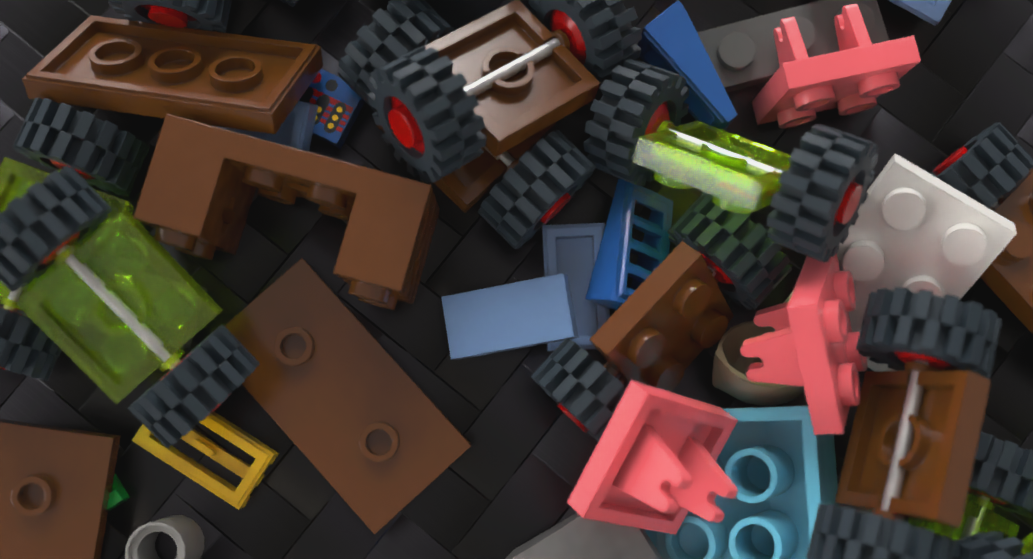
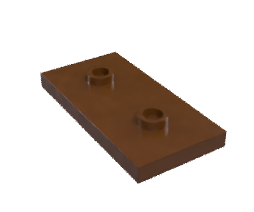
(177, 72)
(343, 397)
(54, 490)

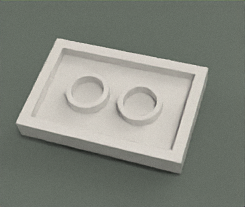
(918, 237)

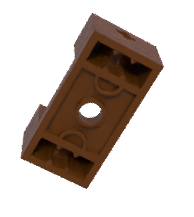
(207, 181)

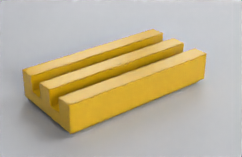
(250, 474)

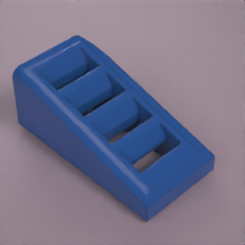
(675, 46)
(612, 264)

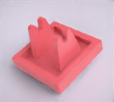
(832, 80)
(813, 344)
(656, 462)

